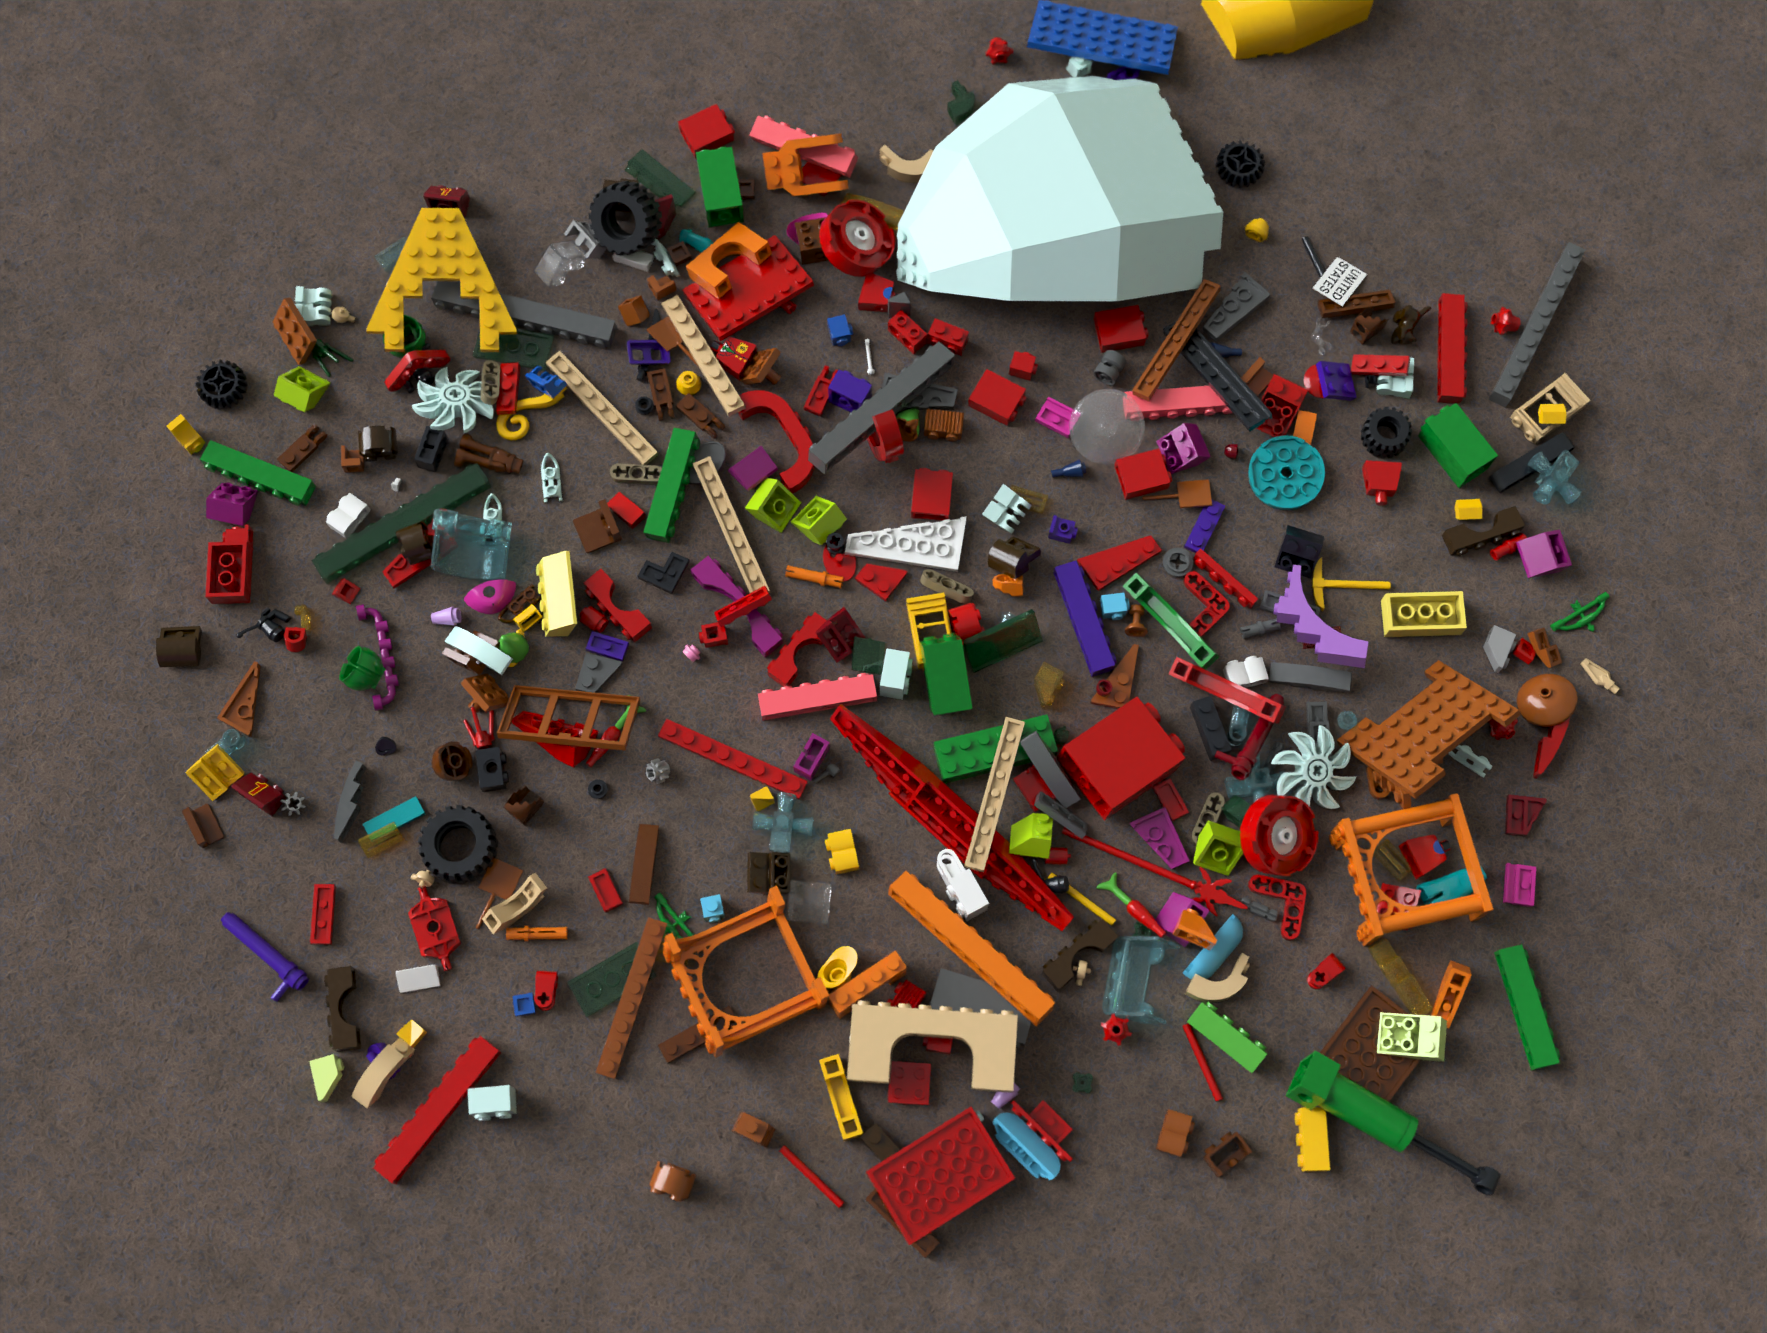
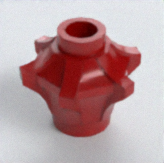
(998, 51)
(1505, 321)
(1500, 731)
(1115, 1021)

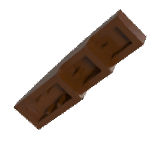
(644, 864)

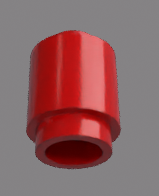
(593, 619)

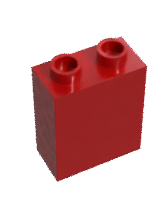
(1122, 757)

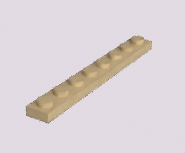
(703, 356)
(602, 408)
(730, 524)
(994, 794)

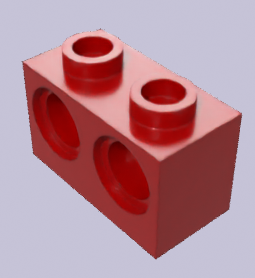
(907, 332)

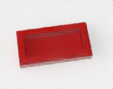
(1171, 799)
(605, 890)

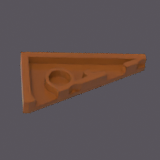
(1121, 682)
(241, 706)

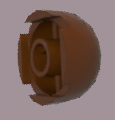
(451, 761)

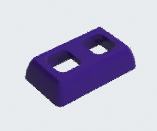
(645, 346)

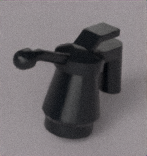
(421, 374)
(271, 629)
(1056, 884)

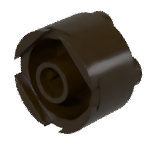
(377, 442)
(415, 542)

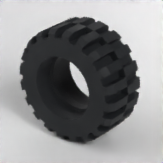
(605, 223)
(444, 823)

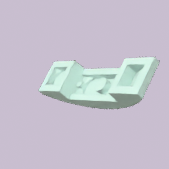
(479, 649)

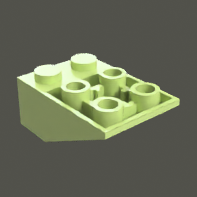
(1412, 1036)

